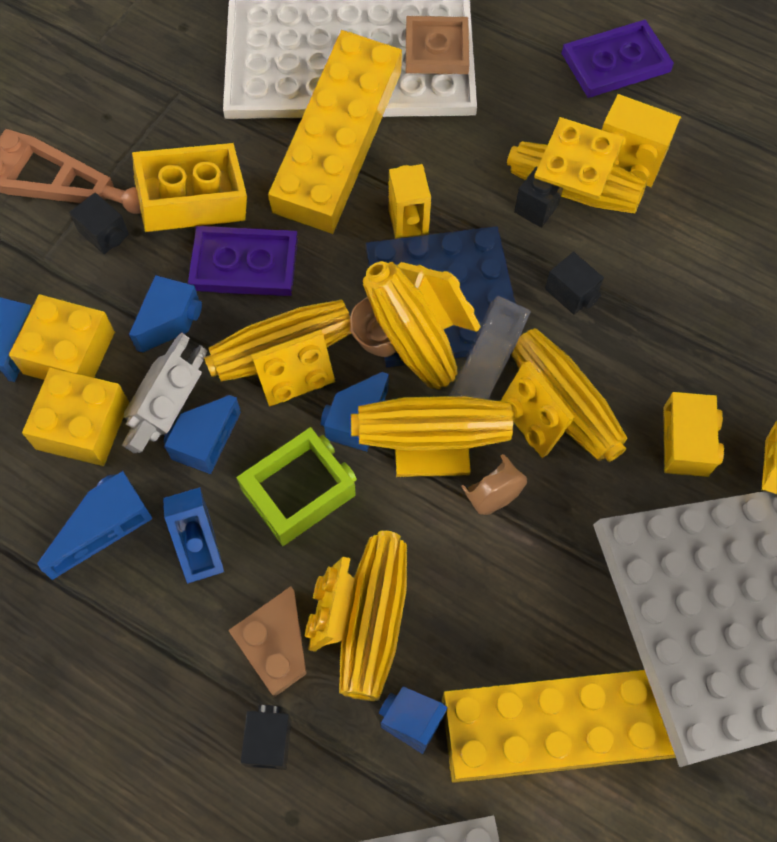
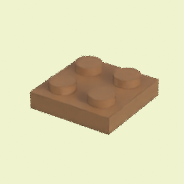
(437, 45)

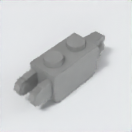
(162, 394)

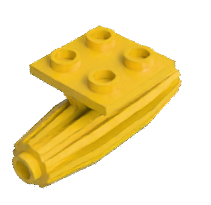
(583, 165)
(414, 310)
(284, 350)
(556, 397)
(433, 432)
(362, 614)

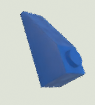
(99, 520)

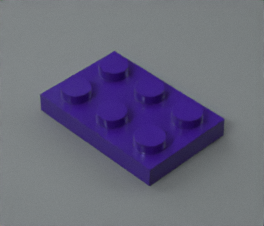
(617, 58)
(243, 260)

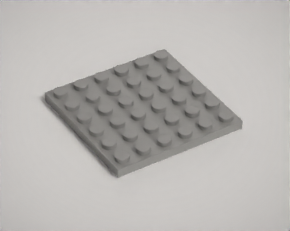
(703, 617)

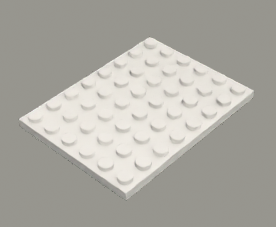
(283, 46)

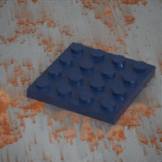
(469, 255)

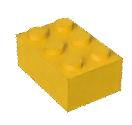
(189, 186)

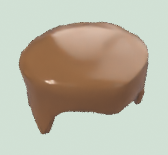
(368, 331)
(497, 488)

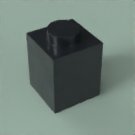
(537, 200)
(99, 223)
(574, 283)
(266, 738)

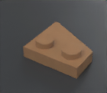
(273, 642)

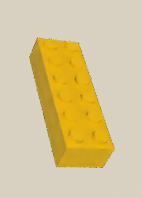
(336, 132)
(553, 726)

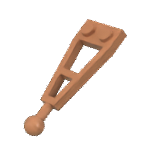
(15, 153)

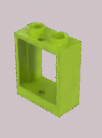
(288, 529)

